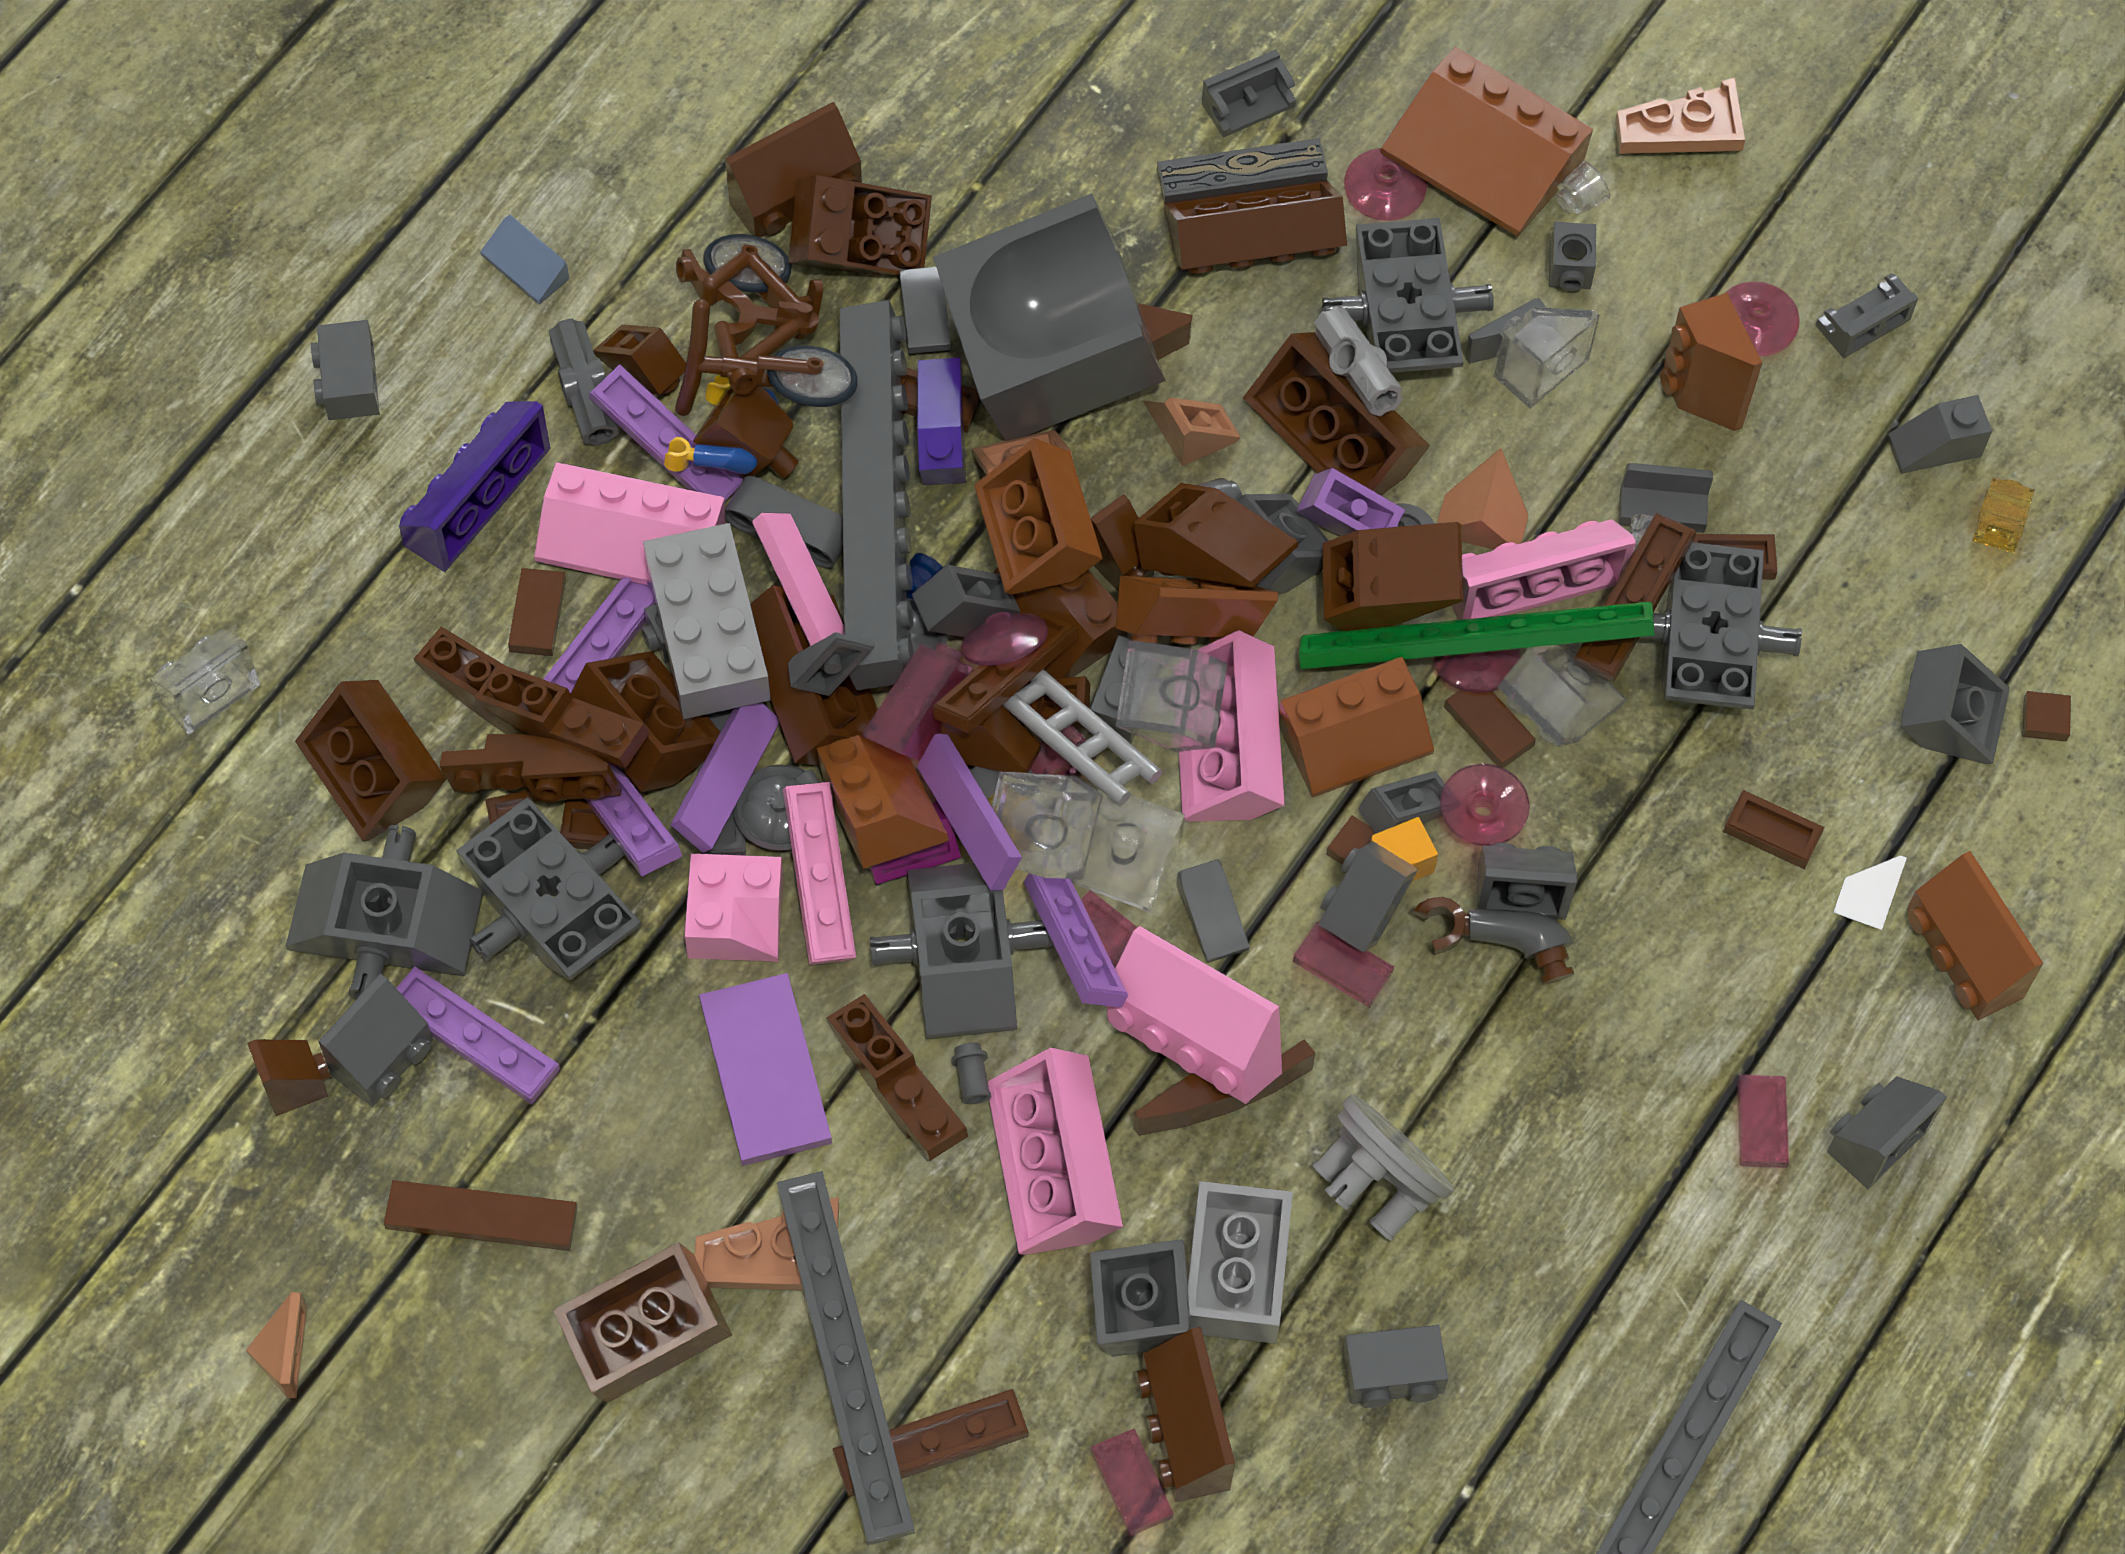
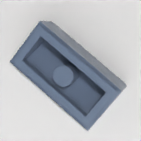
(525, 260)

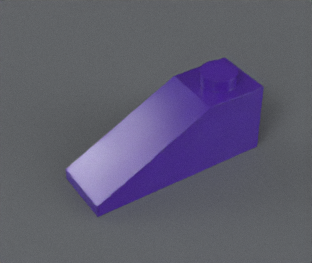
(941, 422)

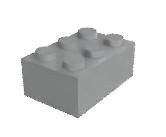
(1239, 1261)

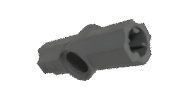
(578, 377)

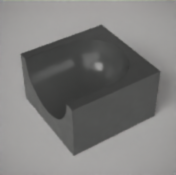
(1048, 318)

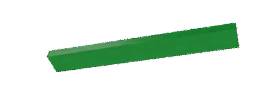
(1477, 635)

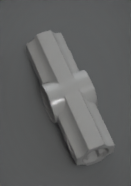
(1358, 361)

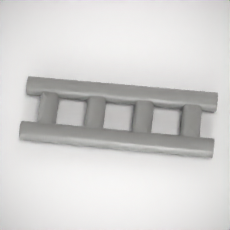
(1081, 756)

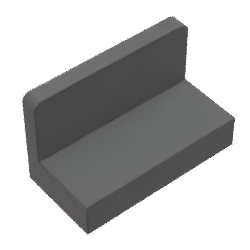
(1666, 490)

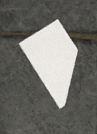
(1869, 893)

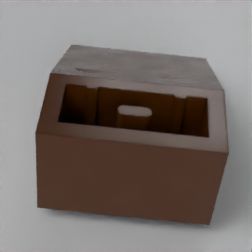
(858, 227)
(1209, 538)
(1391, 574)

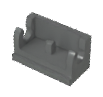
(1248, 93)
(1868, 316)

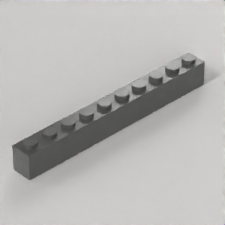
(875, 493)

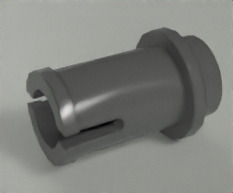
(969, 1061)

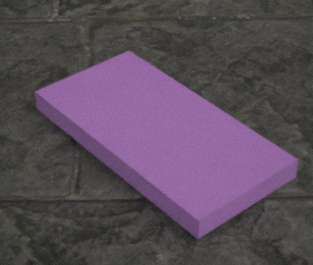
(765, 1069)

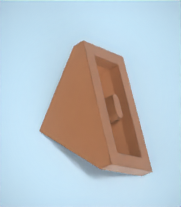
(280, 1344)

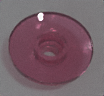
(1379, 196)
(1774, 328)
(1004, 638)
(1476, 671)
(1489, 788)

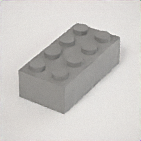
(706, 621)

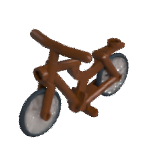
(758, 266)

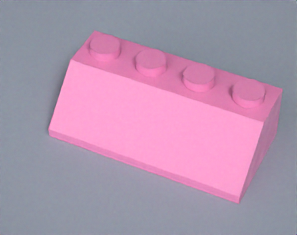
(602, 518)
(1544, 570)
(1245, 768)
(1197, 1017)
(1054, 1153)

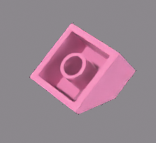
(734, 907)

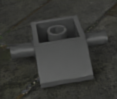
(1409, 296)
(1716, 628)
(525, 863)
(423, 922)
(965, 983)

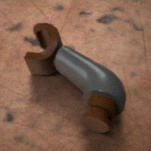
(1529, 932)

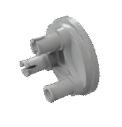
(1376, 1150)

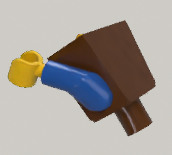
(738, 435)

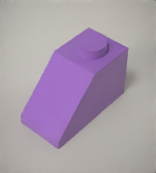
(1346, 505)

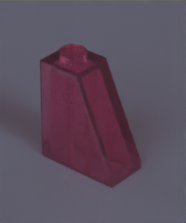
(906, 715)

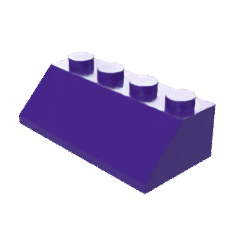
(476, 483)

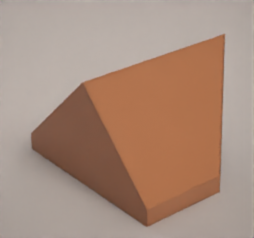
(1193, 427)
(1487, 505)

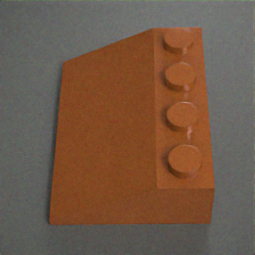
(1487, 141)

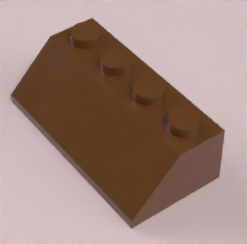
(1256, 225)
(1328, 420)
(805, 716)

